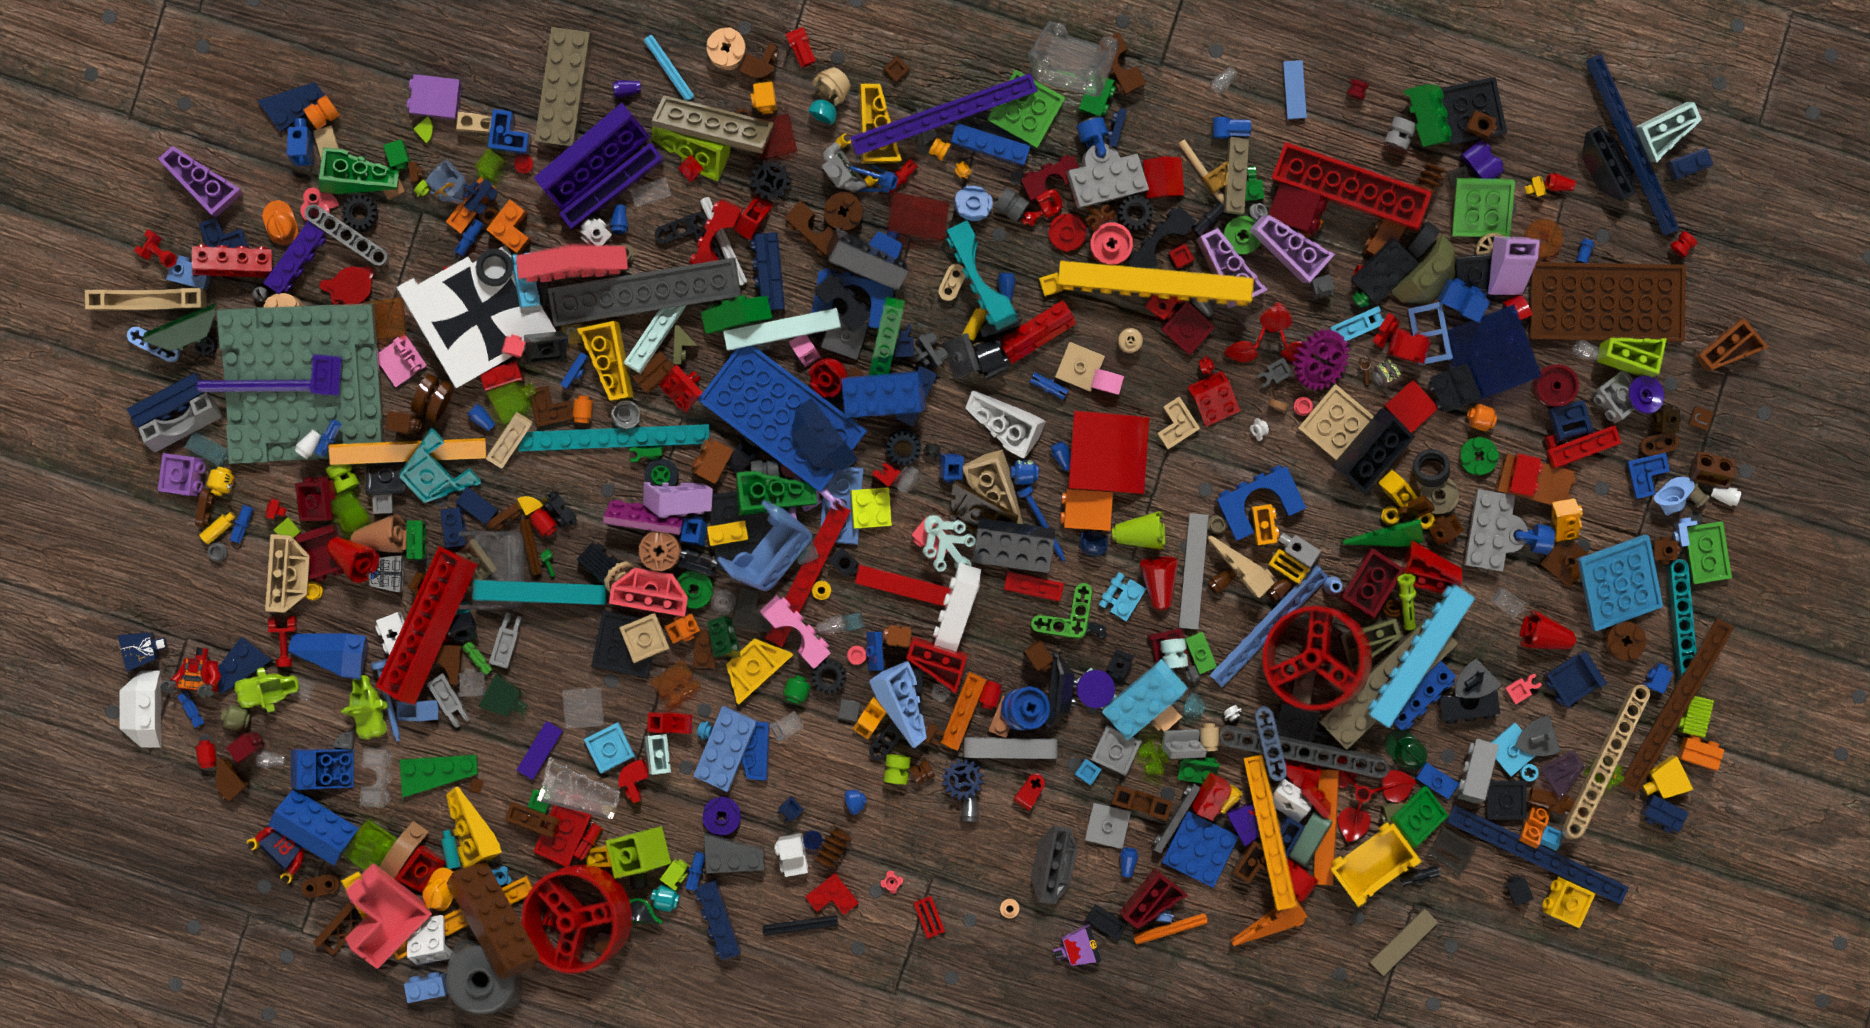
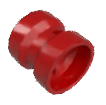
(1683, 244)

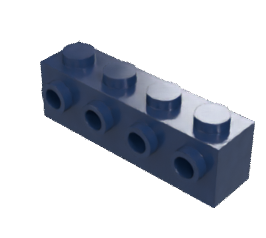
(719, 920)

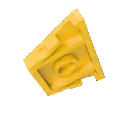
(754, 666)

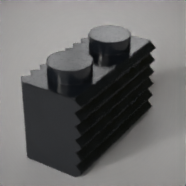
(598, 561)

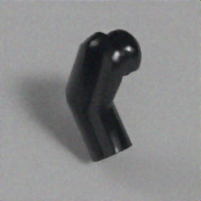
(1096, 628)

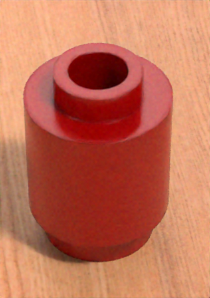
(543, 522)
(990, 694)
(206, 754)

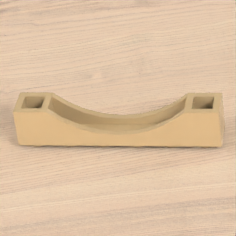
(145, 299)

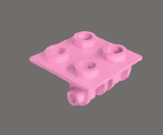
(400, 360)

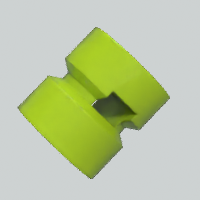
(337, 471)
(897, 769)

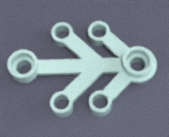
(946, 541)

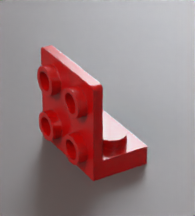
(1214, 398)

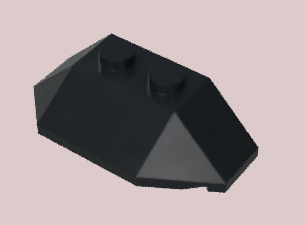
(1607, 164)
(1060, 691)

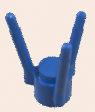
(887, 180)

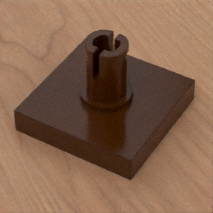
(1563, 561)

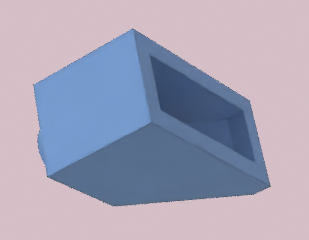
(422, 710)

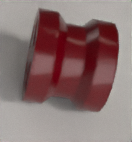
(1357, 89)

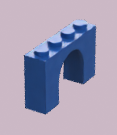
(876, 291)
(1233, 502)

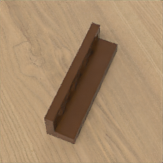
(335, 924)

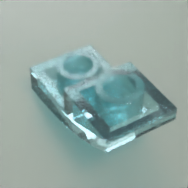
(207, 449)

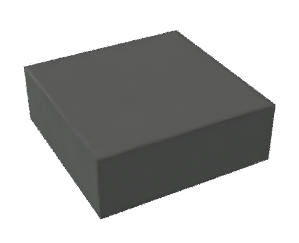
(849, 709)

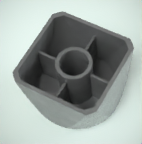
(468, 991)

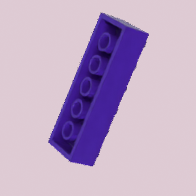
(591, 157)

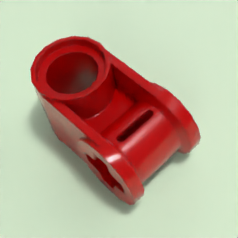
(1027, 793)

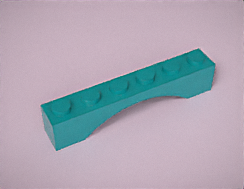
(997, 305)

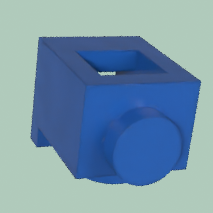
(956, 471)
(688, 532)
(1658, 678)

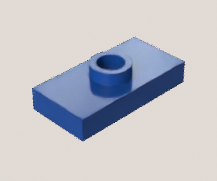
(575, 371)
(874, 651)
(1437, 780)

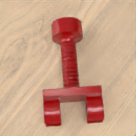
(166, 258)
(283, 660)

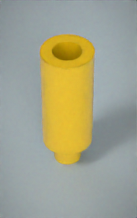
(975, 323)
(217, 528)

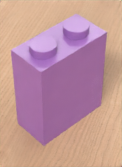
(434, 97)

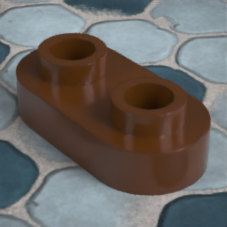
(1658, 444)
(205, 501)
(498, 521)
(320, 885)

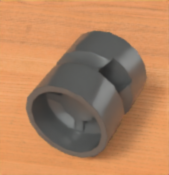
(1011, 204)
(770, 467)

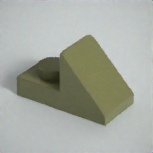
(681, 339)

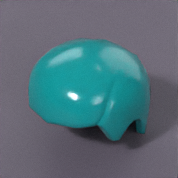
(823, 111)

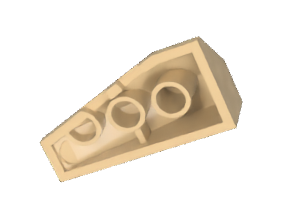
(991, 478)
(1250, 573)

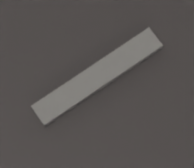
(1193, 571)

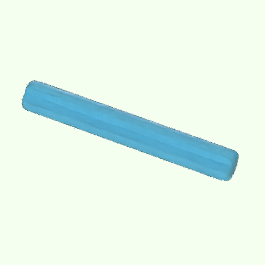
(668, 68)

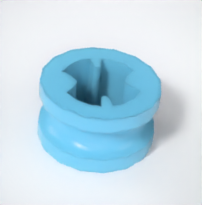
(1526, 777)

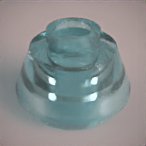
(1193, 705)

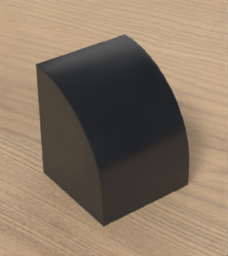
(741, 457)

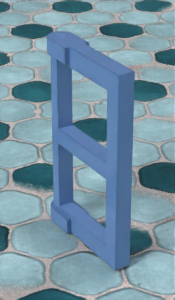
(1448, 356)

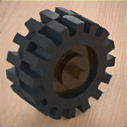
(903, 447)

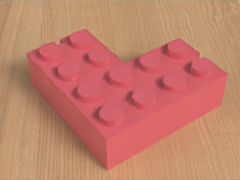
(571, 261)
(391, 917)

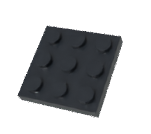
(1467, 97)
(611, 650)

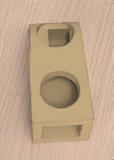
(473, 122)

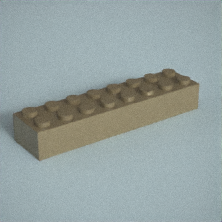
(1351, 719)

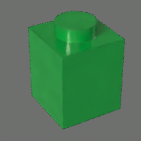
(397, 154)

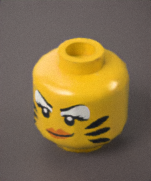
(220, 481)

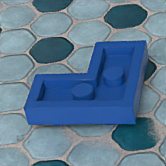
(1642, 470)

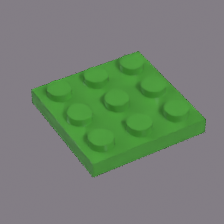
(1030, 115)
(1482, 207)

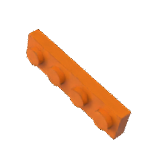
(963, 711)

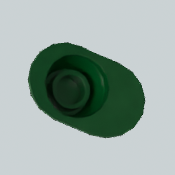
(1406, 750)

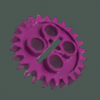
(1328, 346)

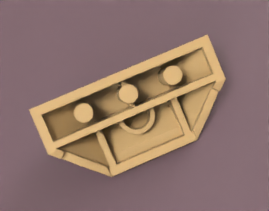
(286, 573)

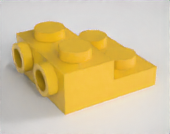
(1568, 902)

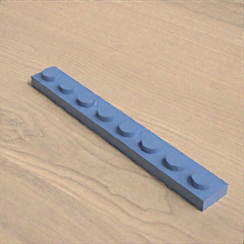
(1258, 636)

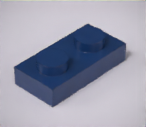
(1118, 120)

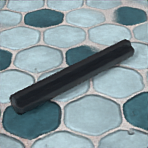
(800, 925)

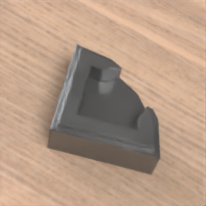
(345, 740)

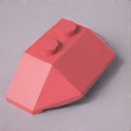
(649, 591)

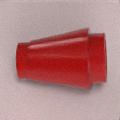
(1557, 182)

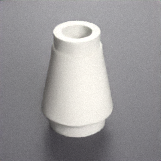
(308, 444)
(1728, 496)

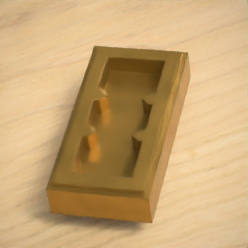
(1216, 179)

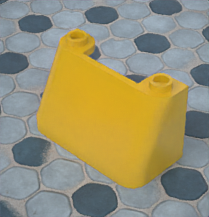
(1374, 863)

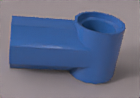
(1225, 127)

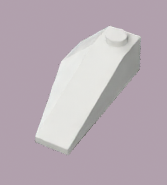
(1011, 425)

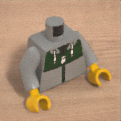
(838, 168)

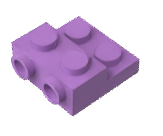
(181, 474)

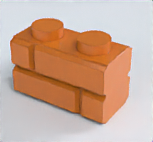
(1700, 753)

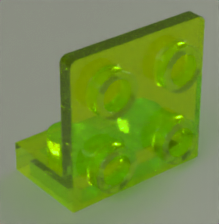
(369, 845)

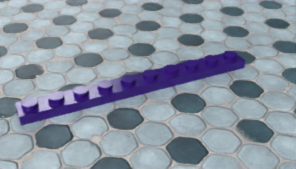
(943, 114)

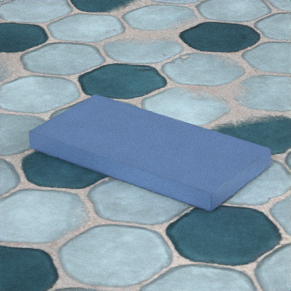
(840, 487)

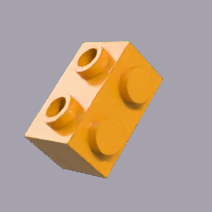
(764, 98)
(1566, 519)
(1264, 525)

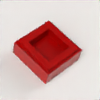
(1181, 256)

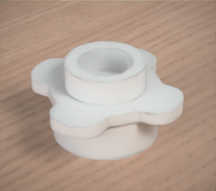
(1259, 429)
(1232, 713)

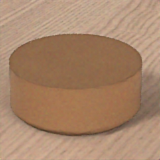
(1278, 404)

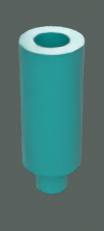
(450, 850)

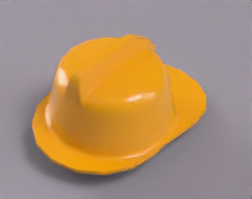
(436, 893)

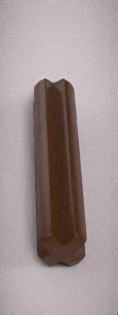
(530, 547)

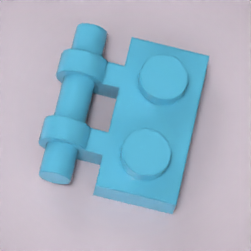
(1128, 598)

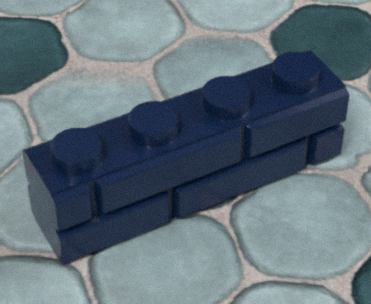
(769, 269)
(165, 402)

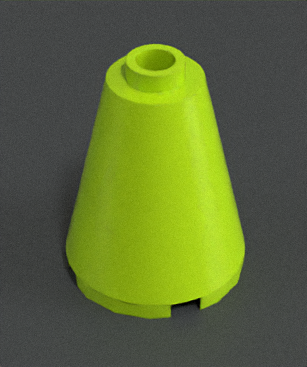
(1141, 531)

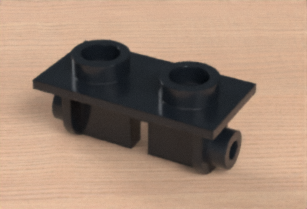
(562, 517)
(704, 564)

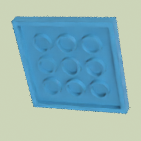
(1620, 582)

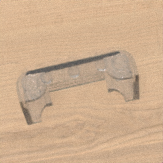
(1072, 61)

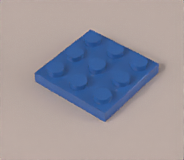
(1200, 849)

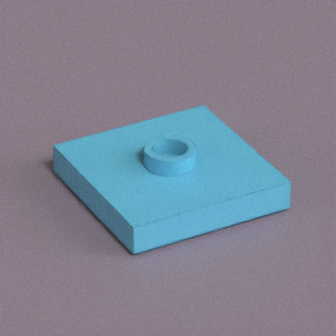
(609, 747)
(1508, 755)

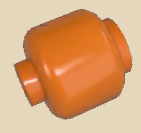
(1481, 417)

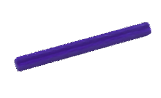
(253, 385)

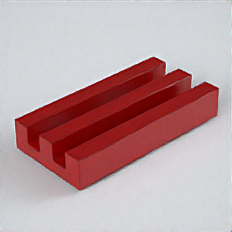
(923, 901)

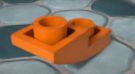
(1534, 825)

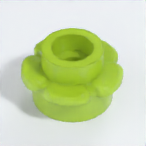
(422, 188)

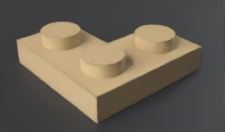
(1182, 425)

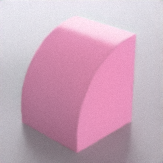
(804, 350)
(1107, 381)

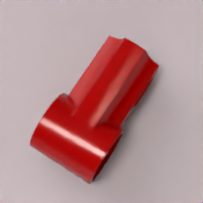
(800, 44)

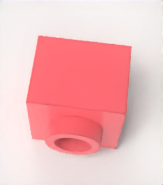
(513, 346)

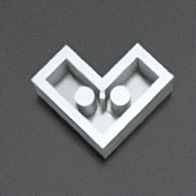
(793, 855)

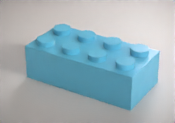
(1144, 699)

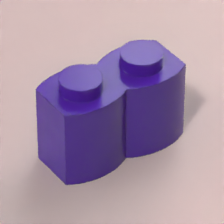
(1482, 162)

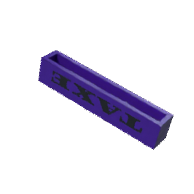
(611, 186)

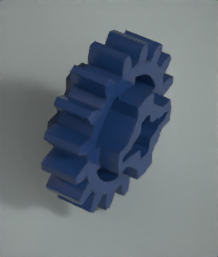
(973, 786)

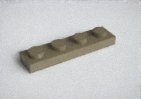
(1236, 175)

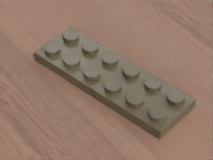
(712, 124)

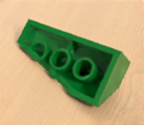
(351, 174)
(756, 487)
(1394, 535)

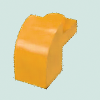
(869, 718)

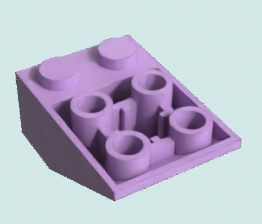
(1512, 264)

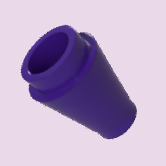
(625, 88)

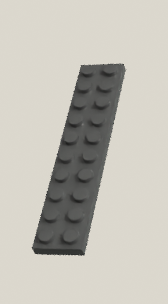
(644, 292)

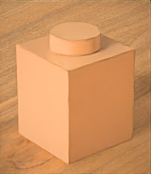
(1166, 719)

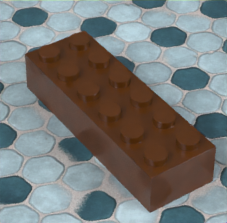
(493, 920)

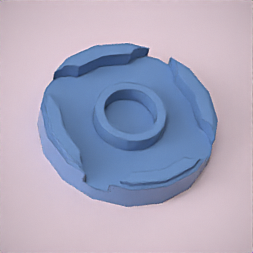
(973, 203)

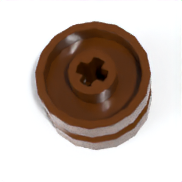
(432, 398)

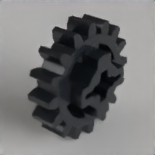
(780, 176)

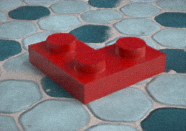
(834, 890)

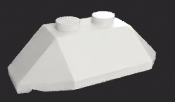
(142, 709)

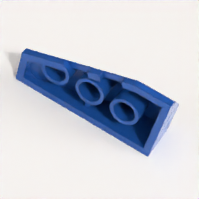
(332, 651)

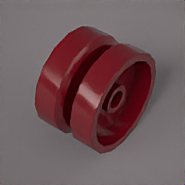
(1566, 386)

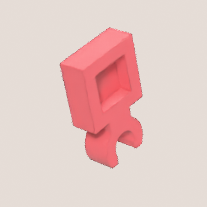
(1520, 690)

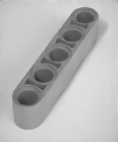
(337, 233)
(1010, 747)

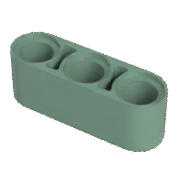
(1310, 839)

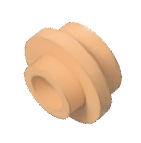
(1007, 902)

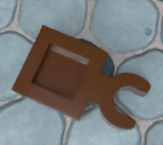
(1416, 507)

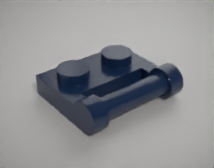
(1568, 415)

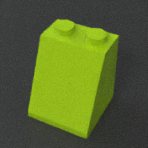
(638, 852)

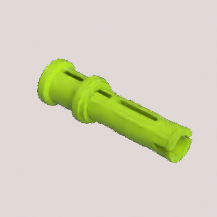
(1407, 595)

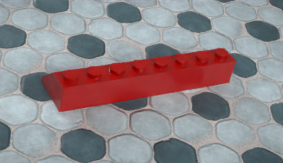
(426, 625)

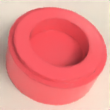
(856, 655)

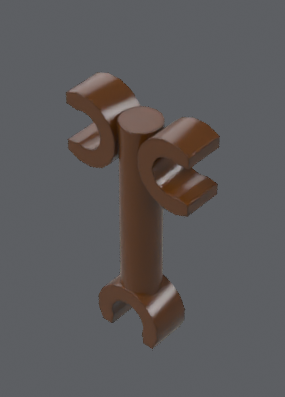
(1097, 216)

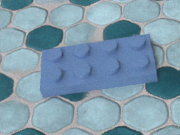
(725, 748)

